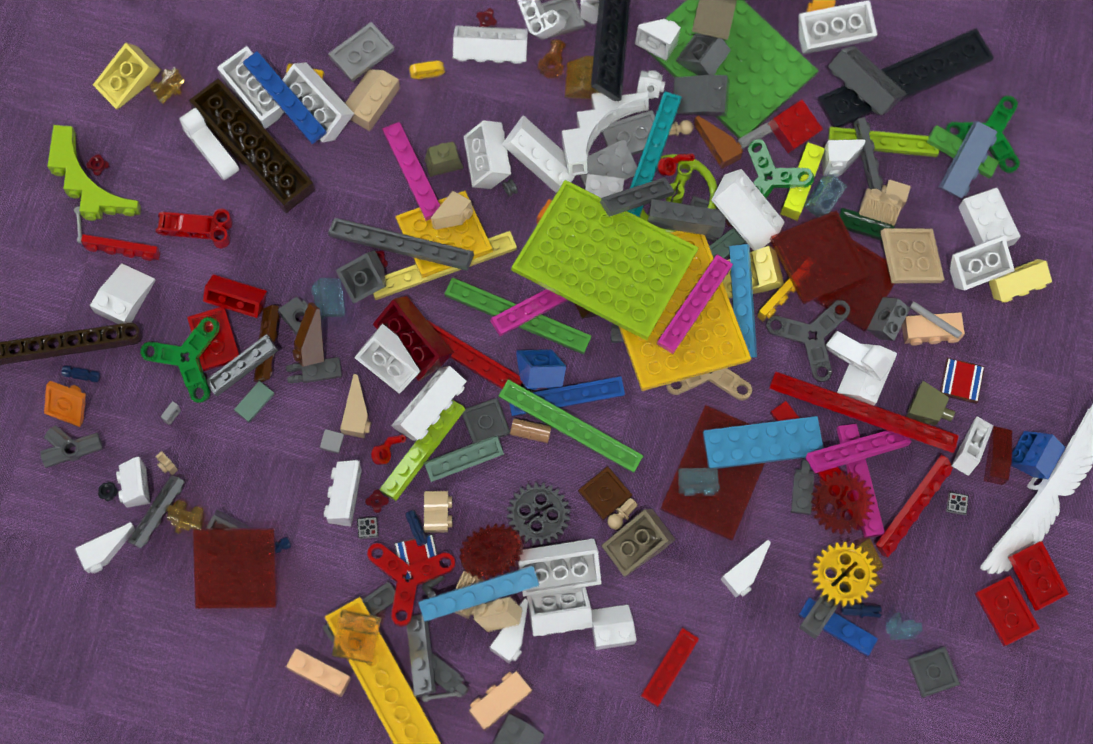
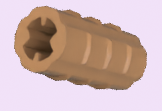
(530, 430)

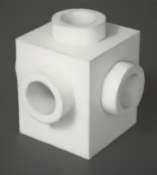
(651, 83)

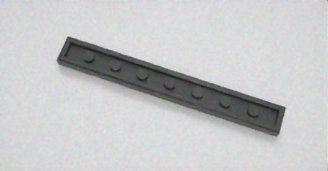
(401, 244)

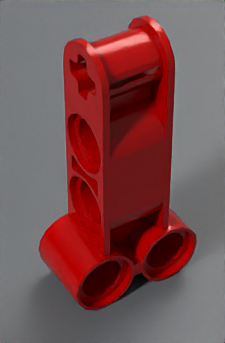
(196, 226)

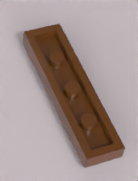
(268, 326)

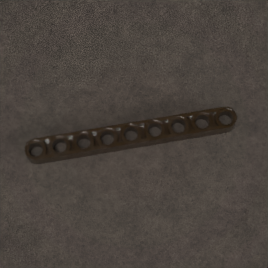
(64, 340)

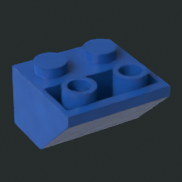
(1037, 454)

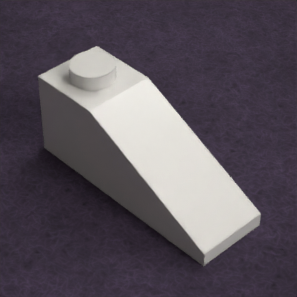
(972, 446)
(102, 549)
(743, 574)
(509, 640)

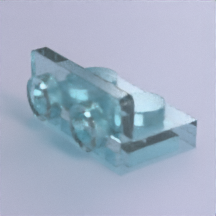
(329, 297)
(698, 481)
(907, 630)

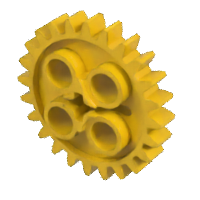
(831, 561)

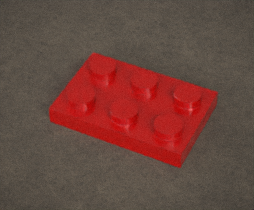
(223, 346)
(1038, 575)
(1007, 611)

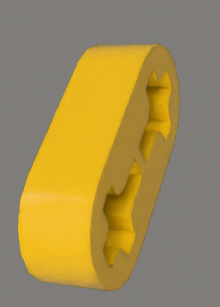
(426, 69)

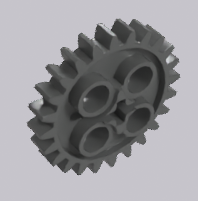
(527, 500)

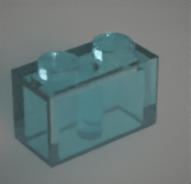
(825, 195)

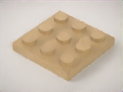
(912, 255)

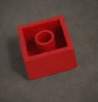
(795, 126)

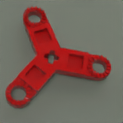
(421, 573)

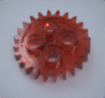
(859, 507)
(491, 551)

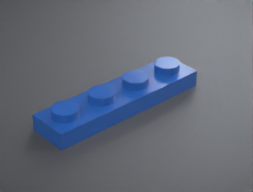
(844, 630)

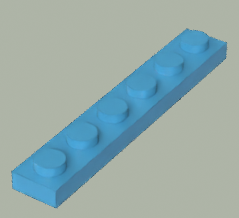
(743, 294)
(478, 593)

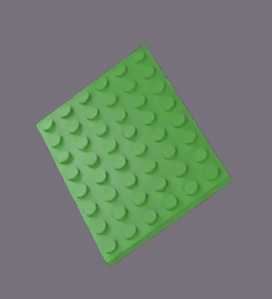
(760, 66)

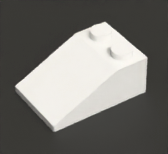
(122, 295)
(388, 359)

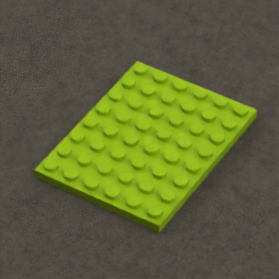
(605, 263)

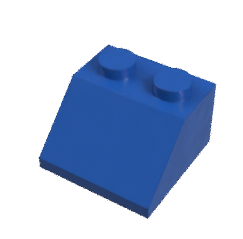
(540, 369)

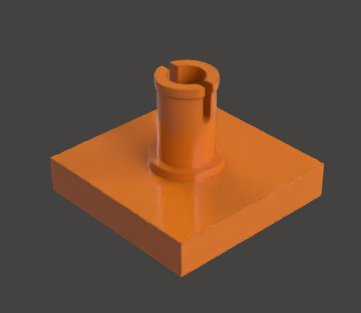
(65, 403)

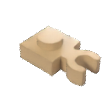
(166, 464)

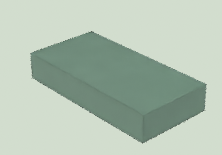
(254, 401)

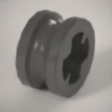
(509, 187)

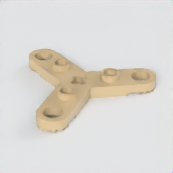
(722, 378)

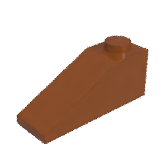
(720, 144)

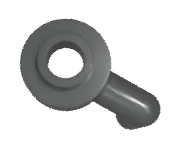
(427, 587)

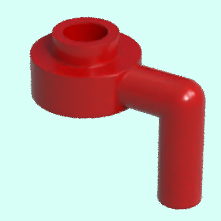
(667, 165)
(381, 453)

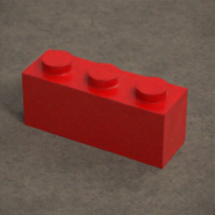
(234, 296)

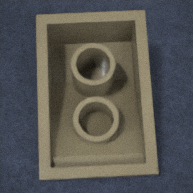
(714, 17)
(638, 542)

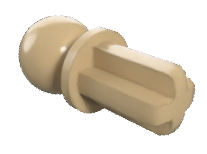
(684, 127)
(615, 521)

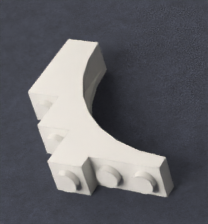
(592, 122)

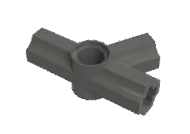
(62, 442)

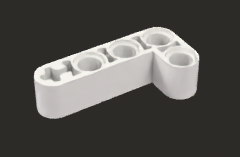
(541, 19)
(208, 144)
(868, 360)

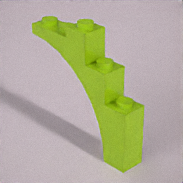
(94, 200)

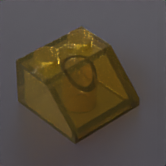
(579, 78)
(356, 636)

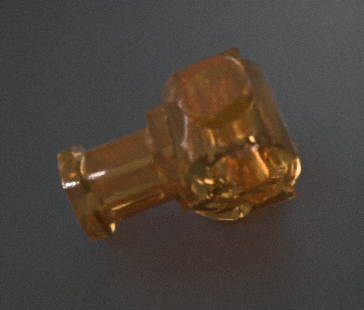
(553, 58)

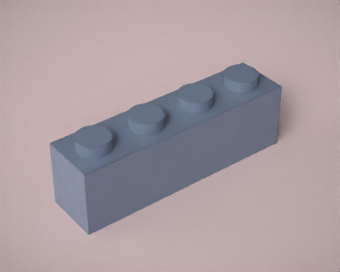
(967, 159)

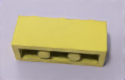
(1024, 278)

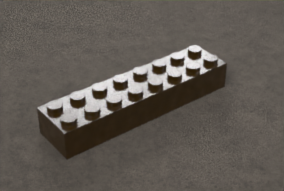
(252, 145)

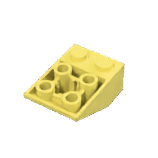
(764, 269)

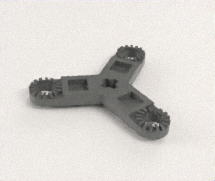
(800, 331)

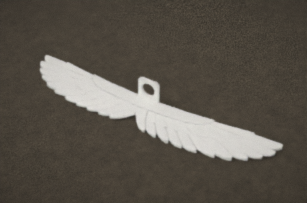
(1045, 506)

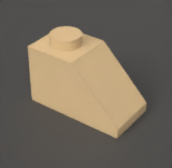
(452, 211)

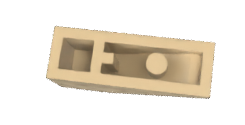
(355, 417)

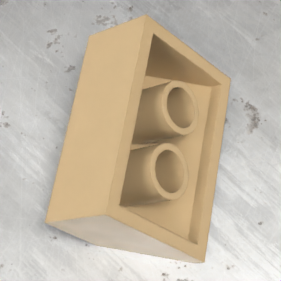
(372, 97)

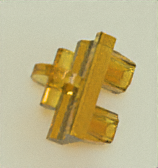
(168, 86)
(184, 519)

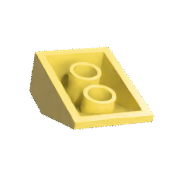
(126, 75)

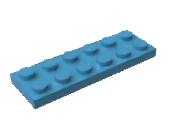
(762, 442)

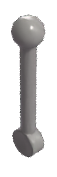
(76, 210)
(426, 698)

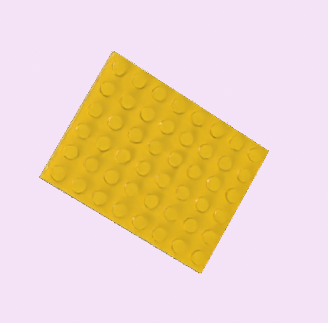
(709, 345)

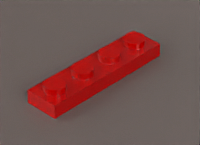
(113, 246)
(669, 667)

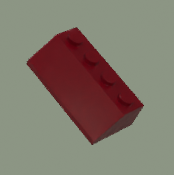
(416, 335)

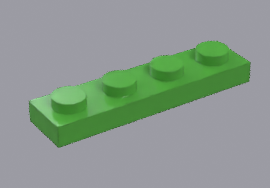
(950, 145)

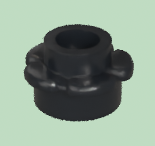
(107, 496)

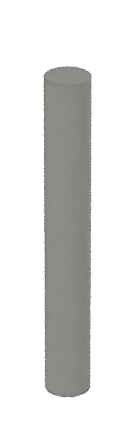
(936, 320)

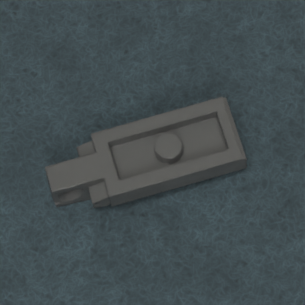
(802, 489)
(447, 677)

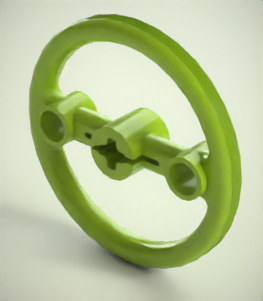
(682, 178)

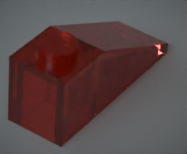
(999, 456)

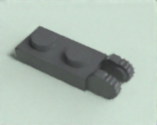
(316, 372)

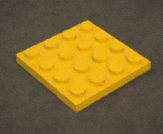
(465, 236)

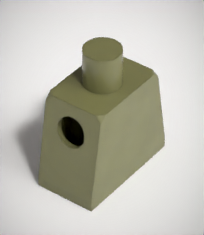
(442, 159)
(929, 405)

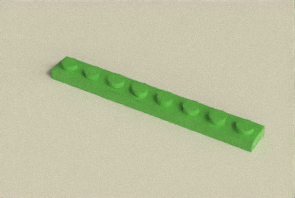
(540, 325)
(570, 426)

